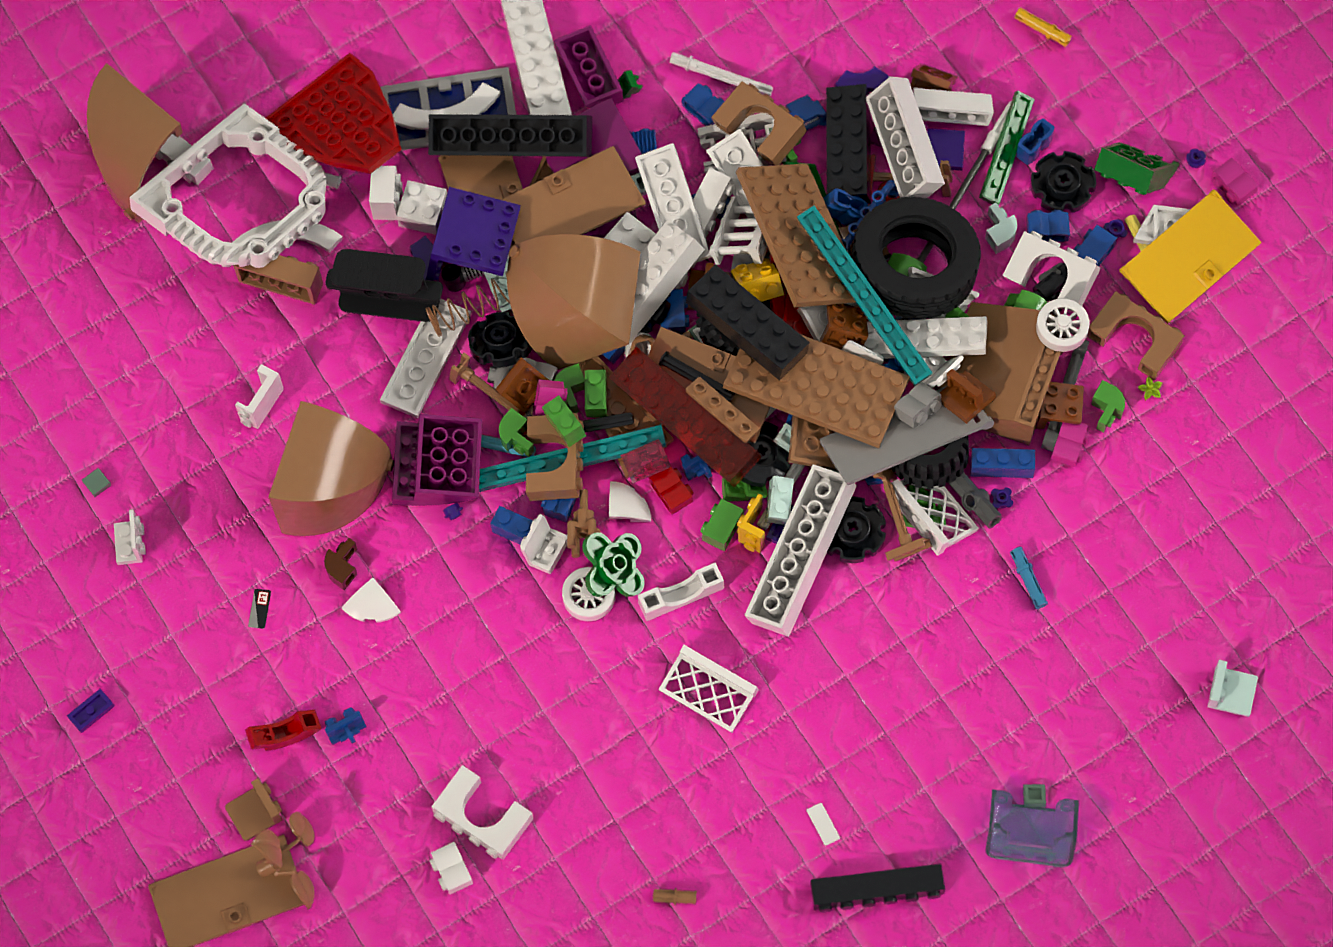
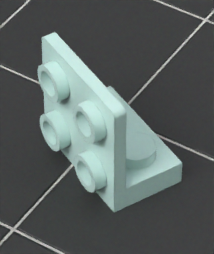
(1232, 690)

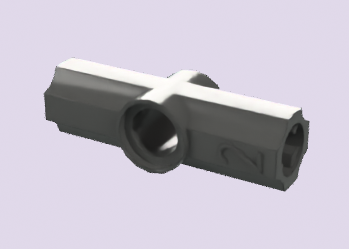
(976, 500)

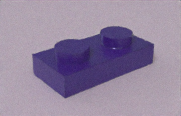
(90, 710)

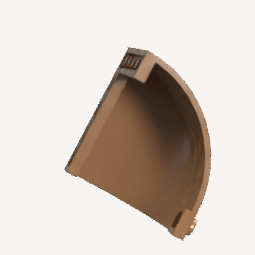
(125, 134)
(572, 295)
(327, 472)

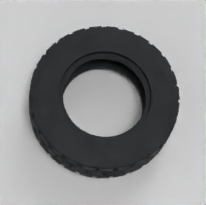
(928, 221)

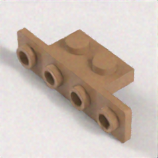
(722, 410)

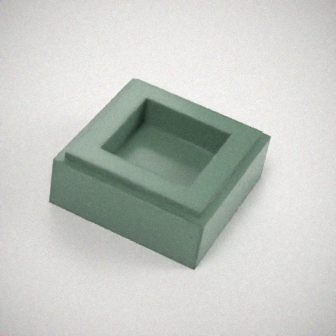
(96, 482)
(1034, 795)

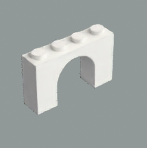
(1033, 249)
(496, 838)

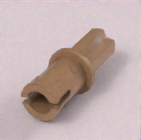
(674, 896)

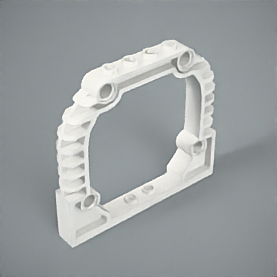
(239, 129)

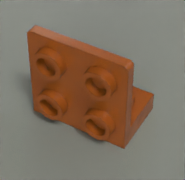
(844, 324)
(1061, 404)

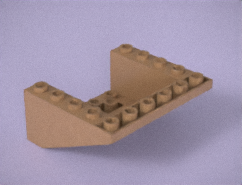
(1014, 368)

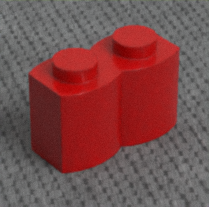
(671, 489)

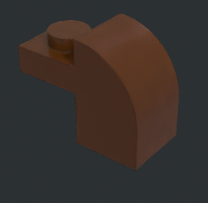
(336, 564)

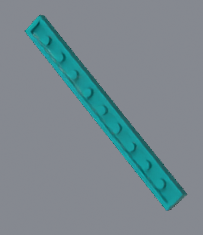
(864, 295)
(593, 453)

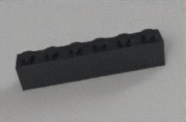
(877, 887)

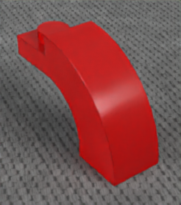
(285, 732)

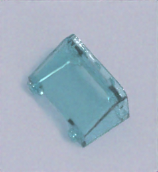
(1032, 833)

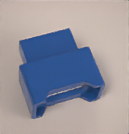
(810, 112)

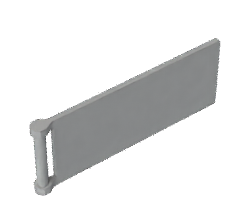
(901, 443)

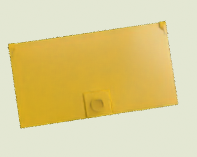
(1190, 256)

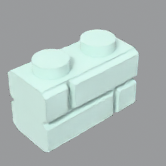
(779, 500)

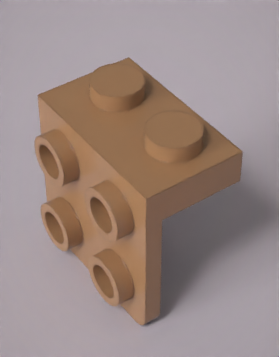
(254, 811)

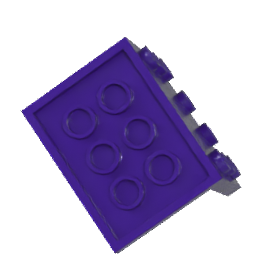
(473, 233)

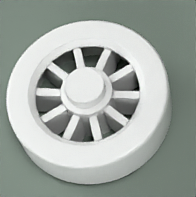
(1062, 325)
(586, 597)

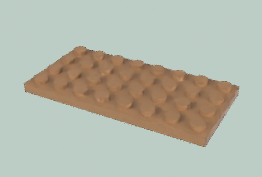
(777, 198)
(826, 389)

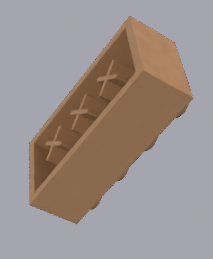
(284, 277)

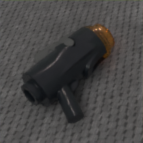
(1052, 282)

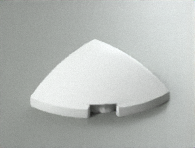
(627, 504)
(371, 603)

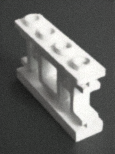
(711, 133)

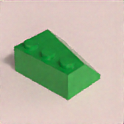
(1133, 168)

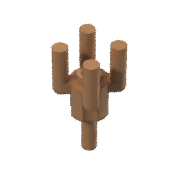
(581, 525)

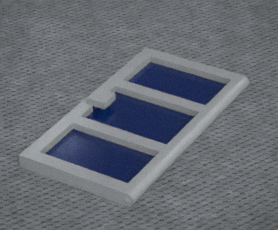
(444, 93)

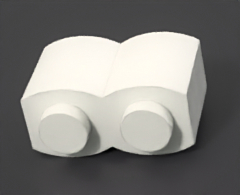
(451, 867)

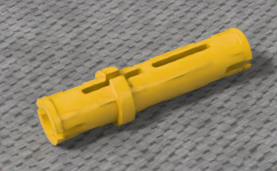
(1043, 27)

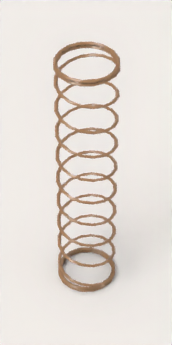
(434, 321)

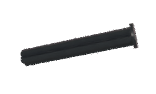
(692, 374)
(608, 422)

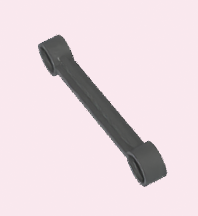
(1070, 378)

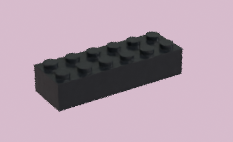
(848, 140)
(747, 322)

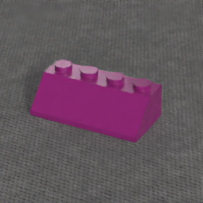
(589, 67)

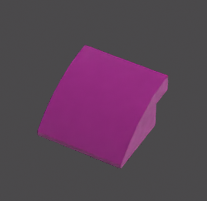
(607, 131)
(436, 460)

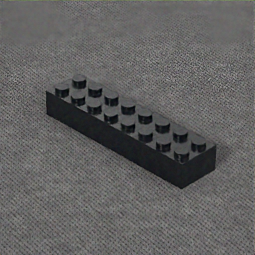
(510, 135)

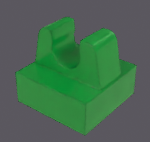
(628, 84)

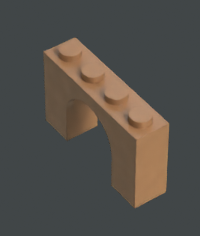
(748, 101)
(1122, 311)
(565, 480)

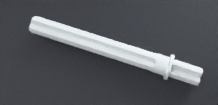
(717, 73)

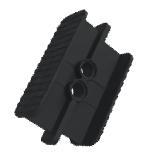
(383, 285)

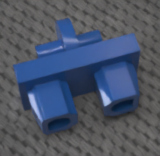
(695, 467)
(346, 727)

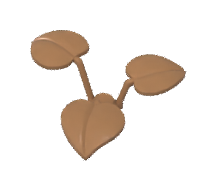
(269, 845)

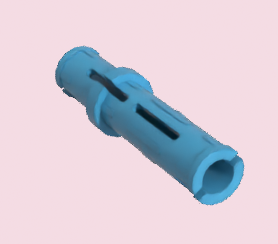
(1025, 570)

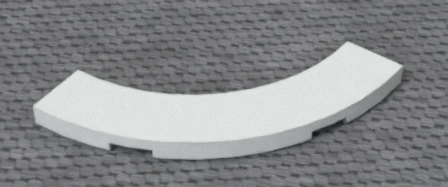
(474, 105)
(316, 235)

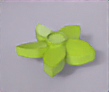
(1151, 388)

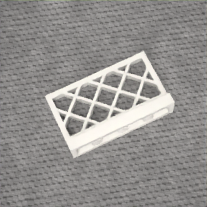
(921, 520)
(721, 675)

